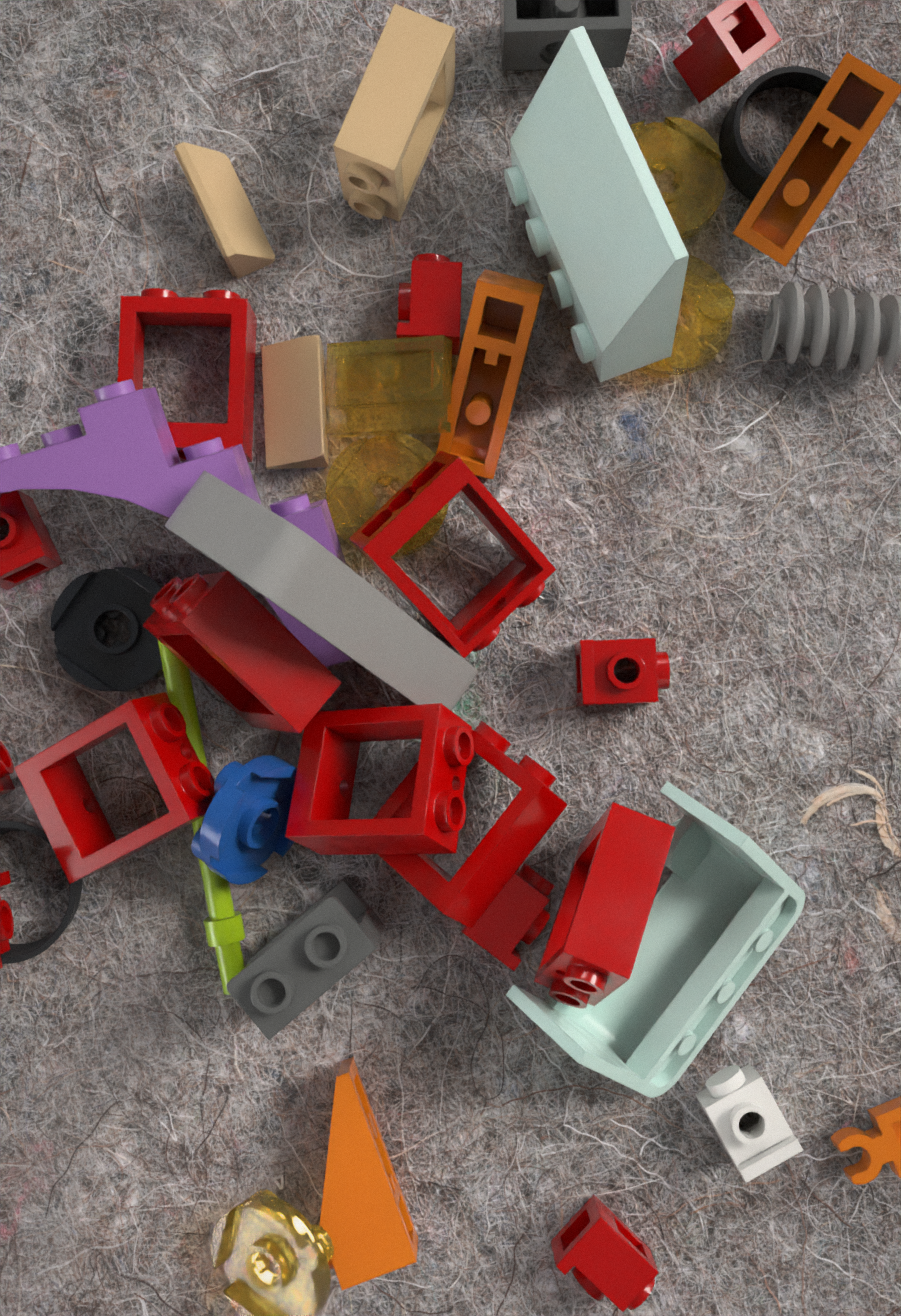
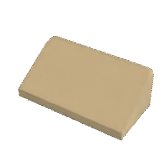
(225, 208)
(294, 404)

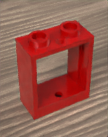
(214, 309)
(411, 509)
(241, 651)
(328, 771)
(70, 809)
(502, 848)
(604, 907)

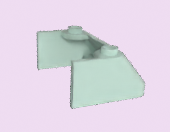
(695, 960)

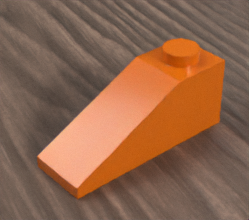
(817, 158)
(490, 368)
(361, 1192)

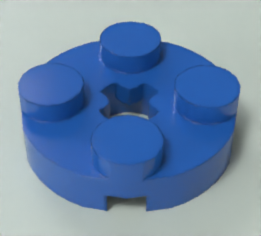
(246, 819)

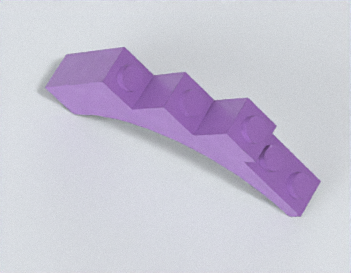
(136, 460)

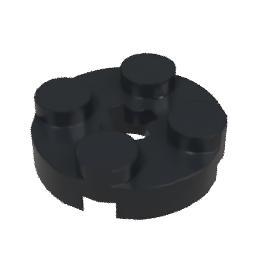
(81, 638)

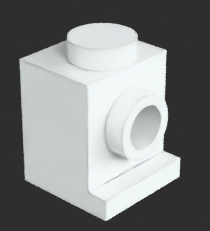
(759, 1143)

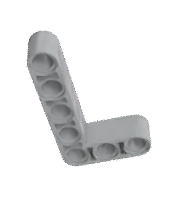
(319, 591)

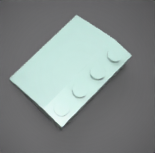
(597, 216)

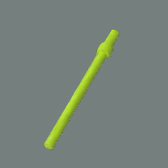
(224, 925)

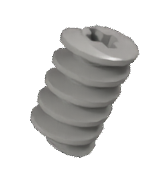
(835, 325)

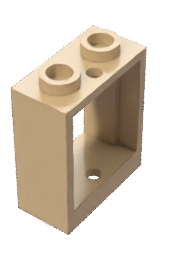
(396, 114)

